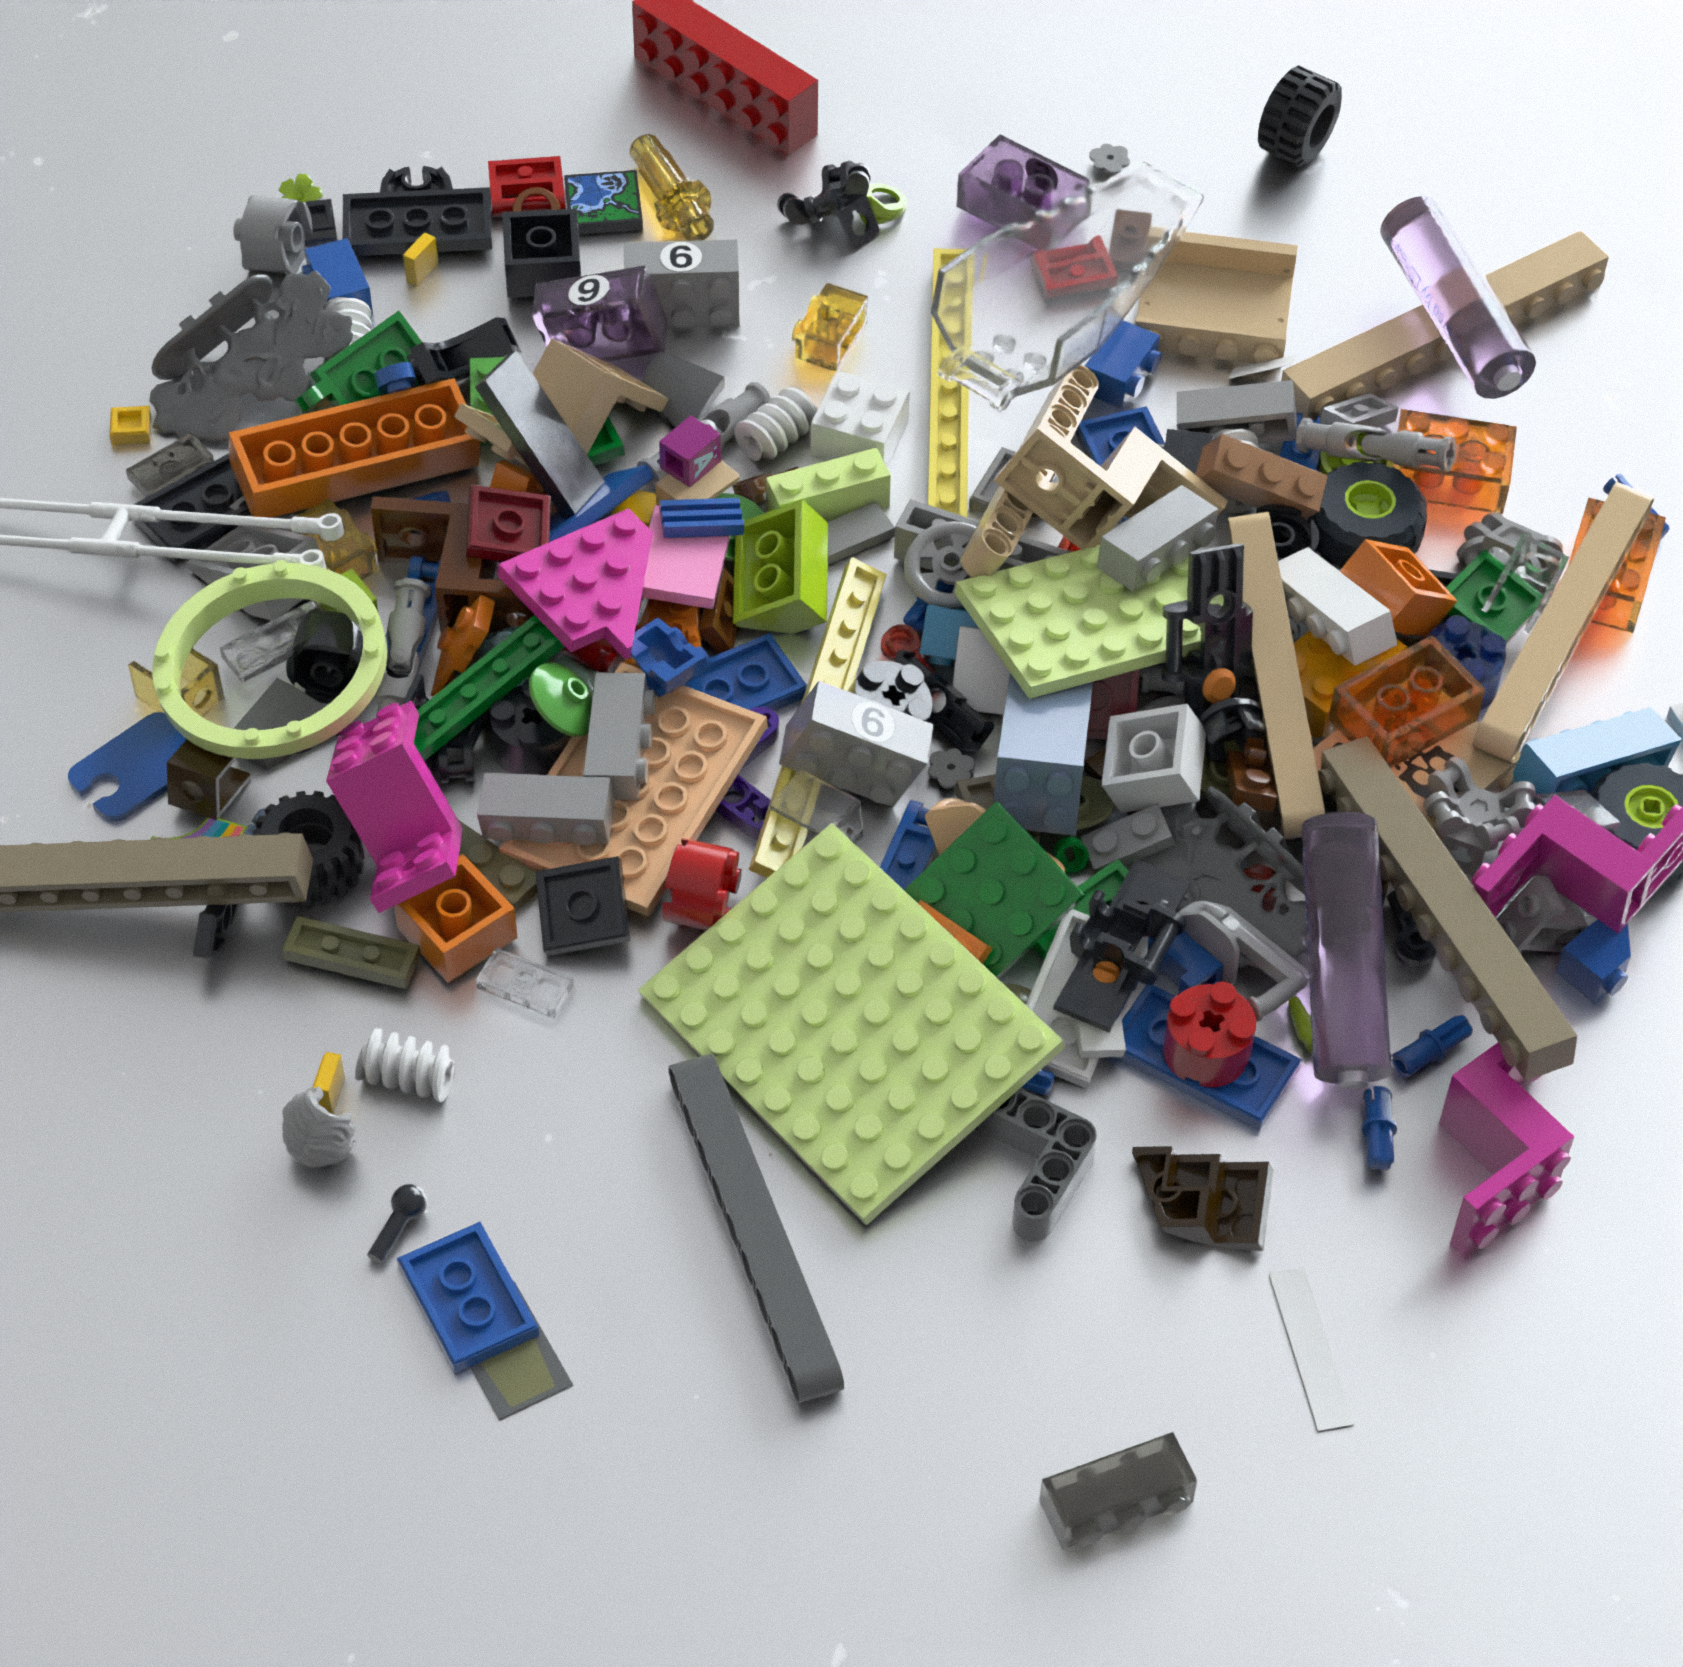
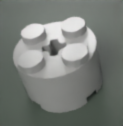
(273, 234)

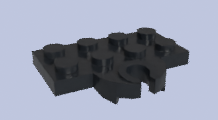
(403, 212)

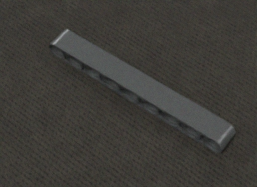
(756, 1229)

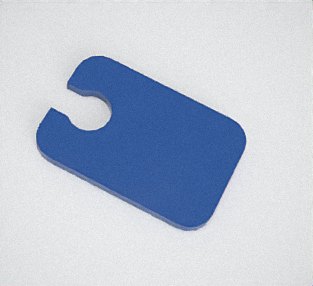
(134, 761)

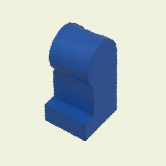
(1189, 963)

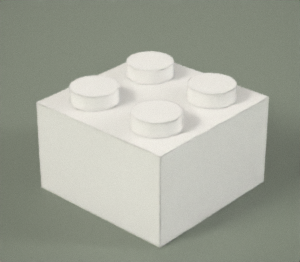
(859, 417)
(1154, 758)

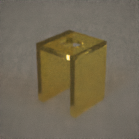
(198, 670)

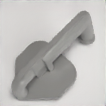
(1227, 934)

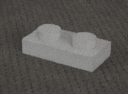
(1361, 410)
(1129, 838)

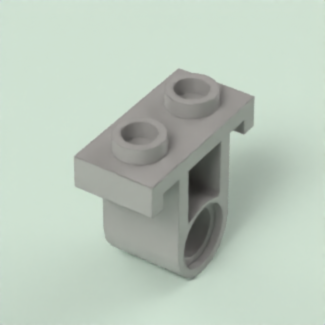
(1541, 918)

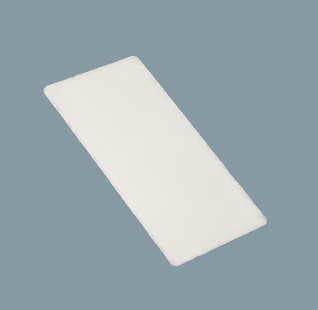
(1263, 366)

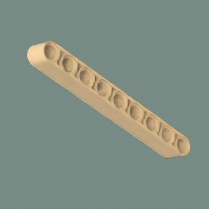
(1007, 516)
(1563, 623)
(1277, 676)

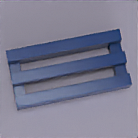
(701, 517)

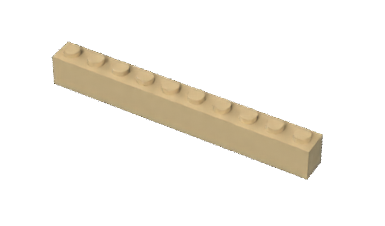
(1412, 341)

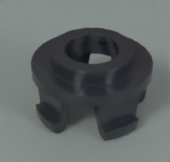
(1240, 726)

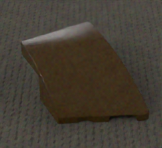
(1207, 1197)

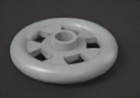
(923, 548)

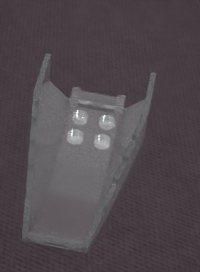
(1055, 289)

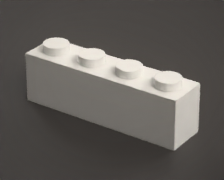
(1335, 607)

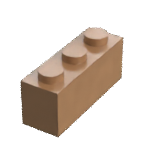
(1259, 476)

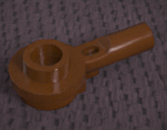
(754, 487)

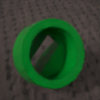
(1078, 850)

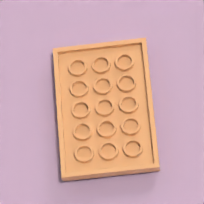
(691, 765)

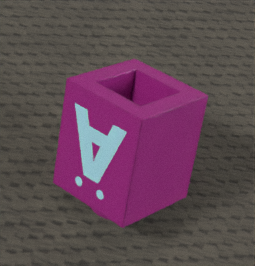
(690, 451)

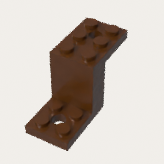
(444, 539)

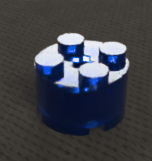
(1476, 650)

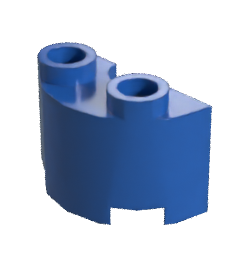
(667, 657)

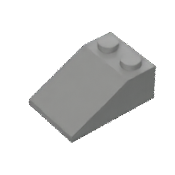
(254, 541)

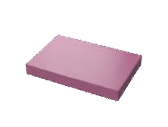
(684, 567)

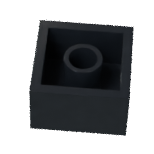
(539, 249)

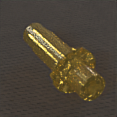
(681, 202)

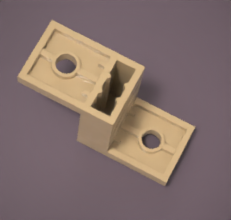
(579, 389)
(1092, 496)

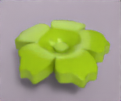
(300, 189)

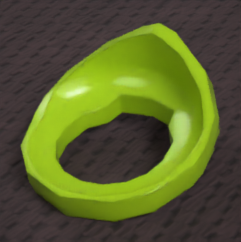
(886, 212)

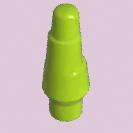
(1301, 1022)

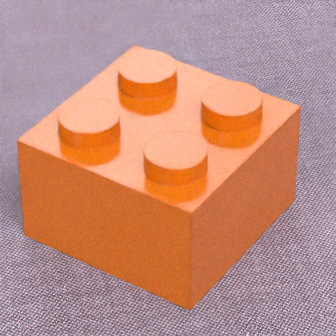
(1401, 585)
(458, 921)

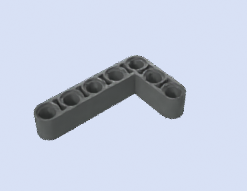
(1053, 1157)

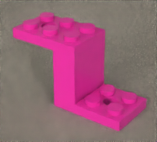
(395, 805)
(1582, 863)
(1510, 1138)

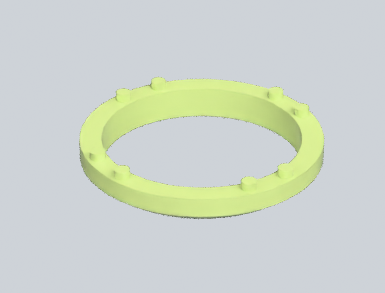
(246, 588)

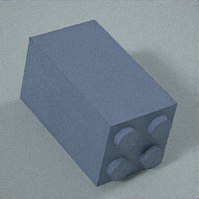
(1043, 757)

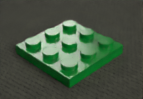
(998, 887)

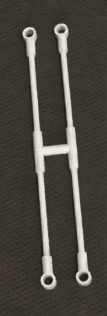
(328, 526)

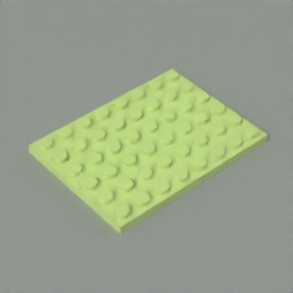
(851, 1022)

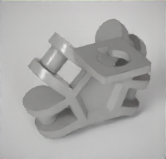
(1499, 538)
(1476, 815)

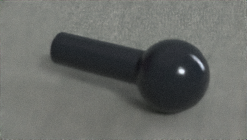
(407, 1204)

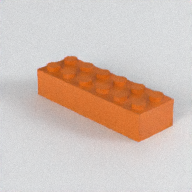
(352, 449)

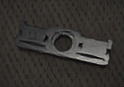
(957, 718)

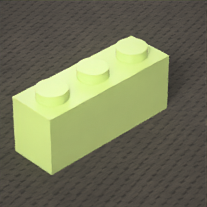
(833, 485)

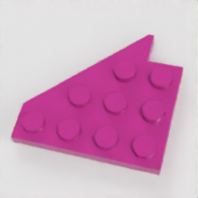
(586, 581)

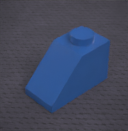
(1596, 961)

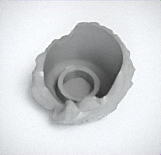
(315, 1134)

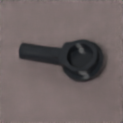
(1409, 944)

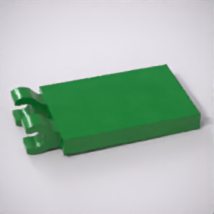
(351, 372)

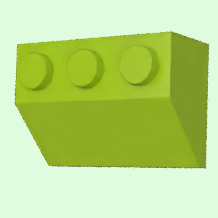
(782, 570)

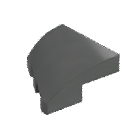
(686, 385)
(276, 709)

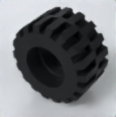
(1299, 116)
(322, 823)

